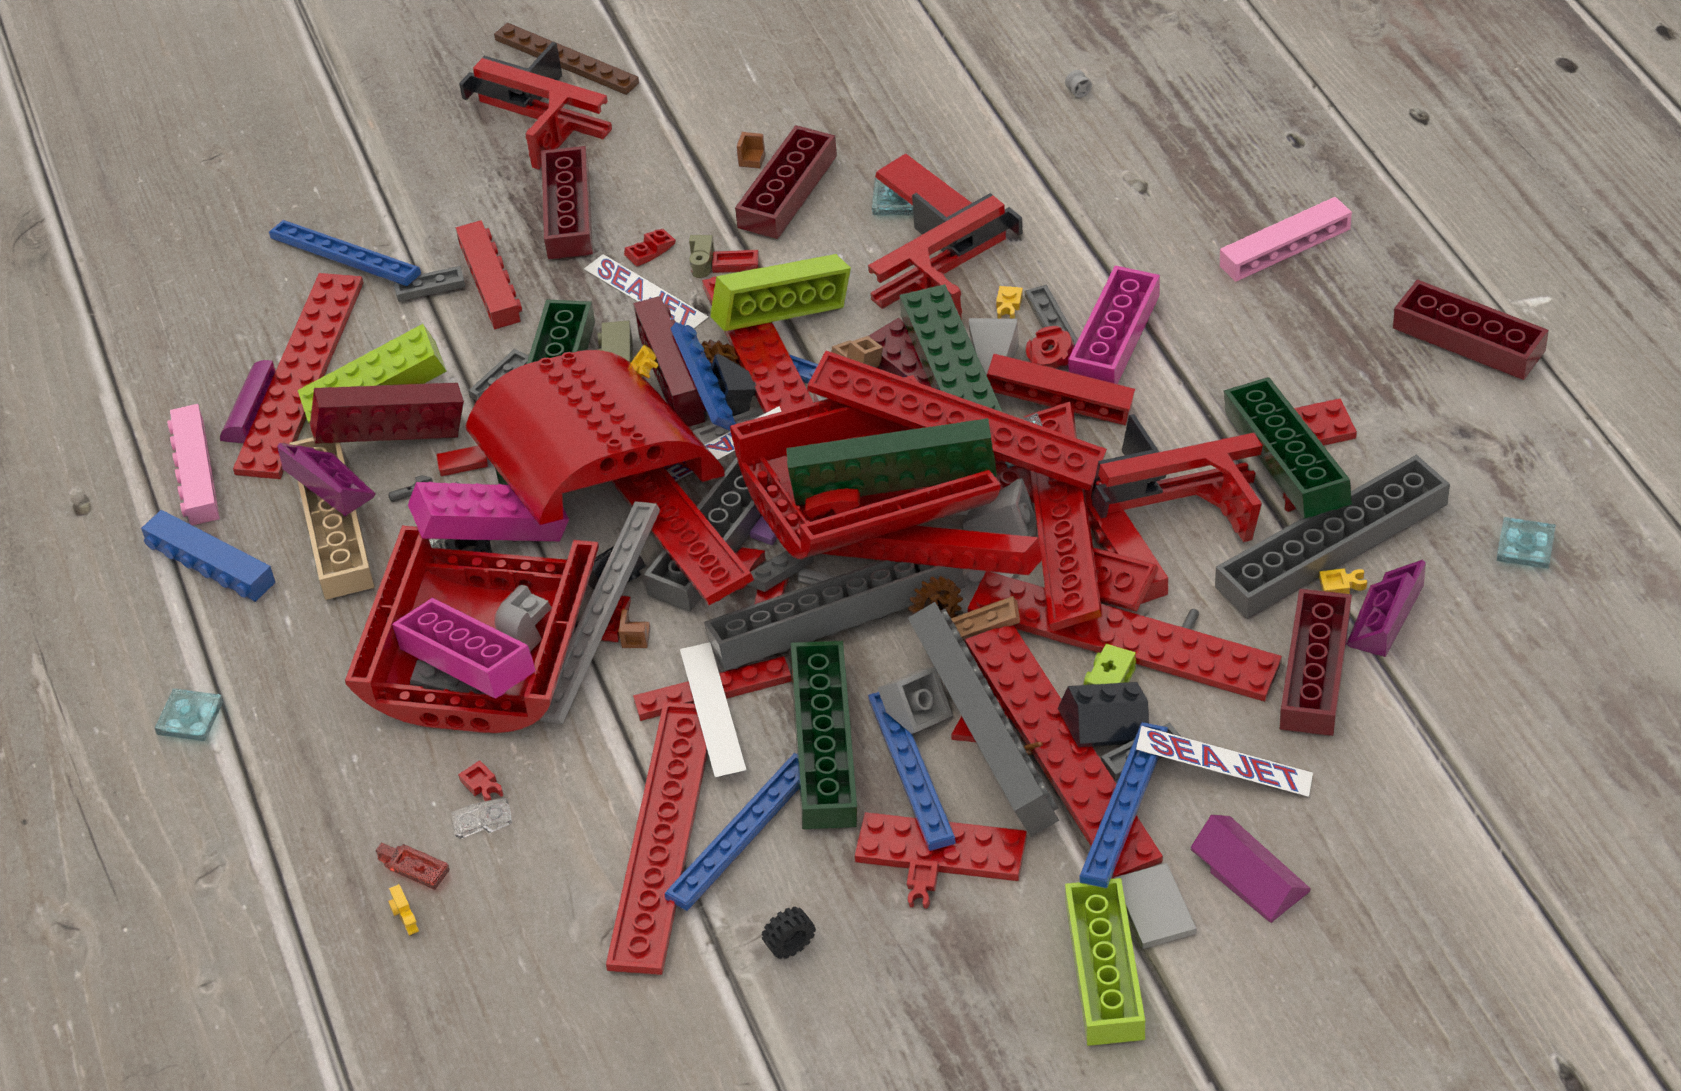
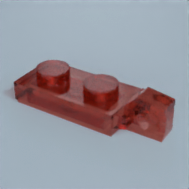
(413, 864)

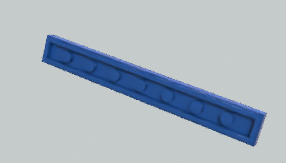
(345, 252)
(914, 778)
(1119, 814)
(735, 836)

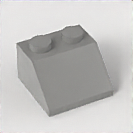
(916, 700)

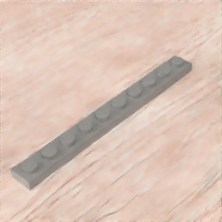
(600, 608)

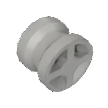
(1078, 83)

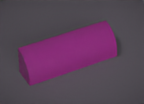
(248, 402)

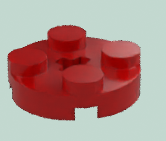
(1055, 357)

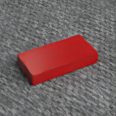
(735, 261)
(461, 460)

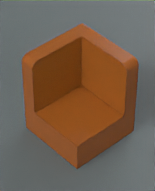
(751, 150)
(633, 633)

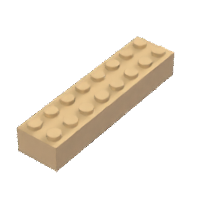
(335, 538)

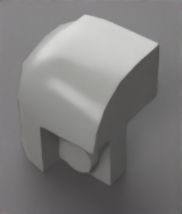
(520, 614)

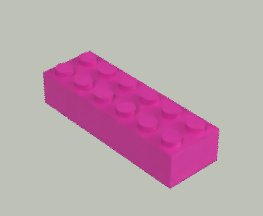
(1115, 324)
(477, 513)
(464, 647)

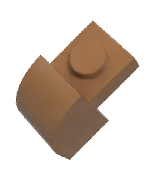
(861, 350)

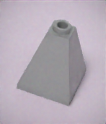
(992, 337)
(1008, 514)

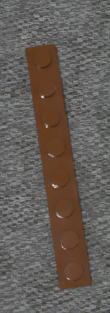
(569, 59)

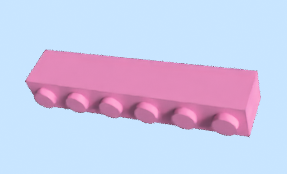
(1285, 239)
(194, 465)

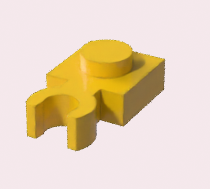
(1008, 301)
(644, 361)
(1340, 582)
(400, 906)

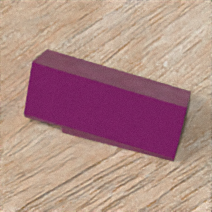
(325, 477)
(1387, 609)
(1248, 867)

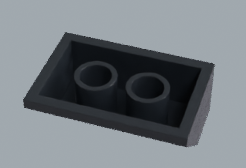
(1104, 713)

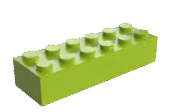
(780, 292)
(401, 361)
(1104, 963)

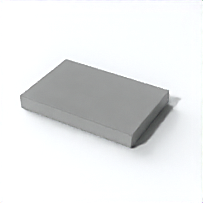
(1156, 906)

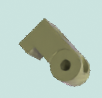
(701, 255)

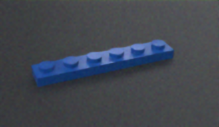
(703, 375)

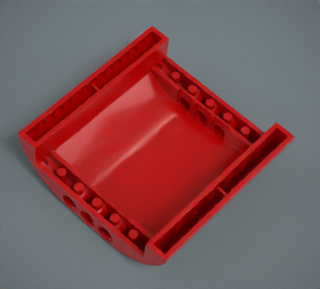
(578, 426)
(762, 459)
(475, 586)

